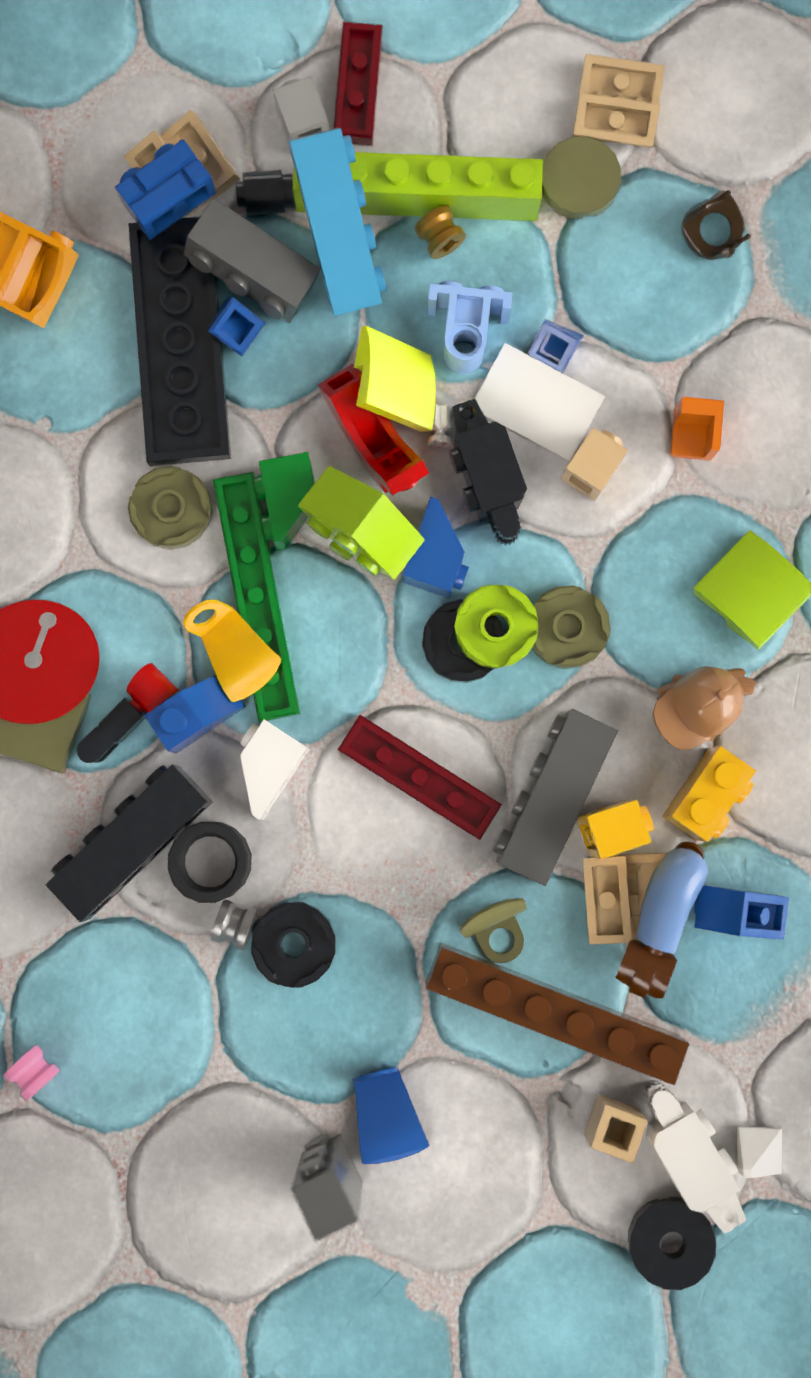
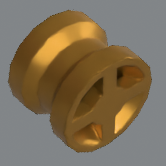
(440, 232)

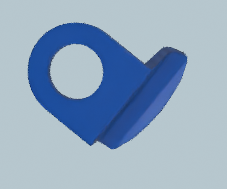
(386, 1118)

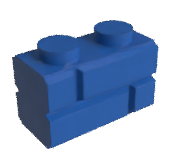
(165, 188)

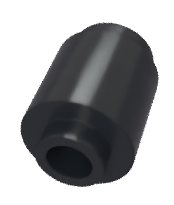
(265, 192)

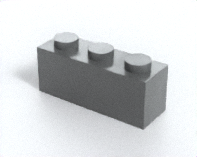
(250, 261)
(327, 1186)

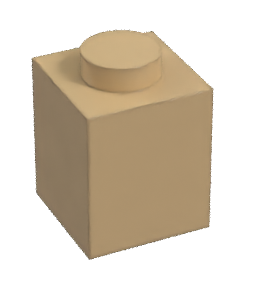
(594, 462)
(615, 1128)

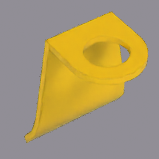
(235, 650)

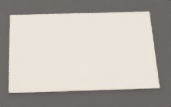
(538, 401)

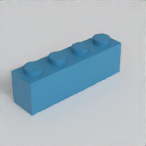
(336, 221)

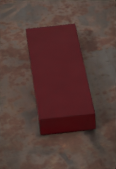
(358, 81)

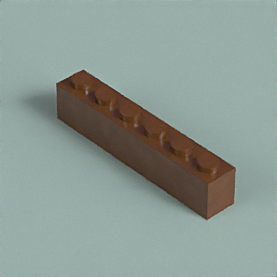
(557, 1013)

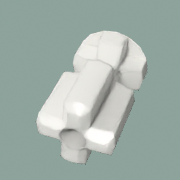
(441, 424)

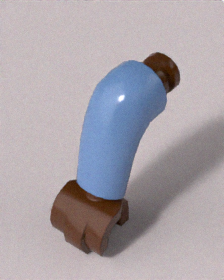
(663, 914)

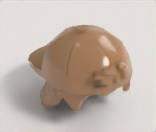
(700, 705)

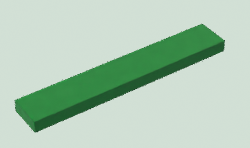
(256, 588)

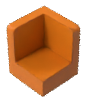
(697, 428)

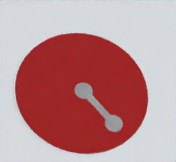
(44, 661)

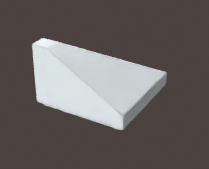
(758, 1151)

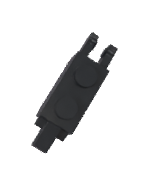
(490, 470)

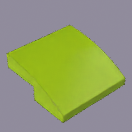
(754, 589)

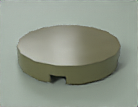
(580, 177)
(170, 507)
(570, 627)

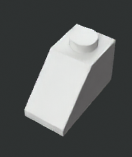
(268, 764)

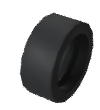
(180, 876)

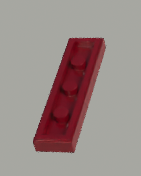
(419, 777)

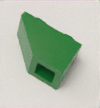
(284, 485)

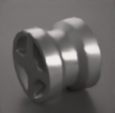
(233, 925)

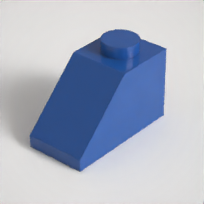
(439, 559)
(192, 714)
(741, 912)

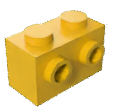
(709, 794)

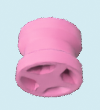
(31, 1073)

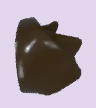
(720, 203)

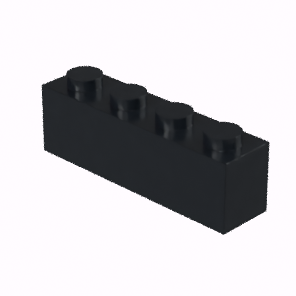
(127, 843)

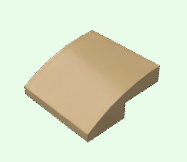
(619, 100)
(201, 143)
(616, 894)

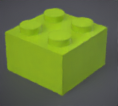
(360, 523)

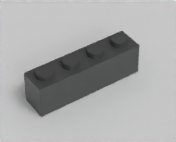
(556, 795)

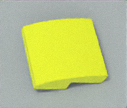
(395, 380)

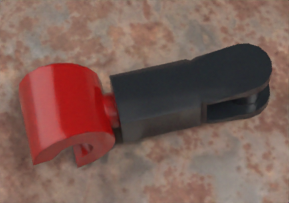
(148, 690)

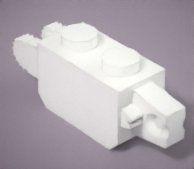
(691, 1158)

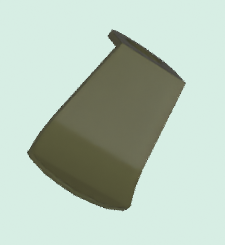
(494, 917)

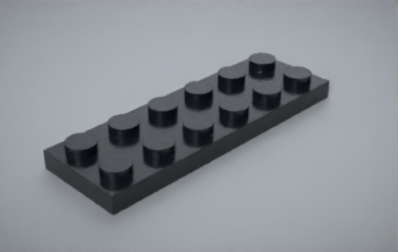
(176, 353)

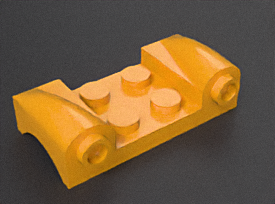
(32, 269)

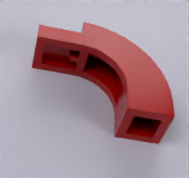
(372, 436)

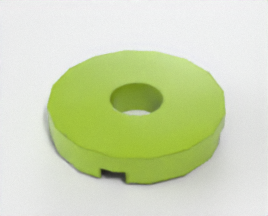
(490, 650)

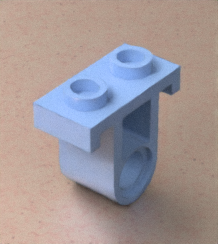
(467, 319)

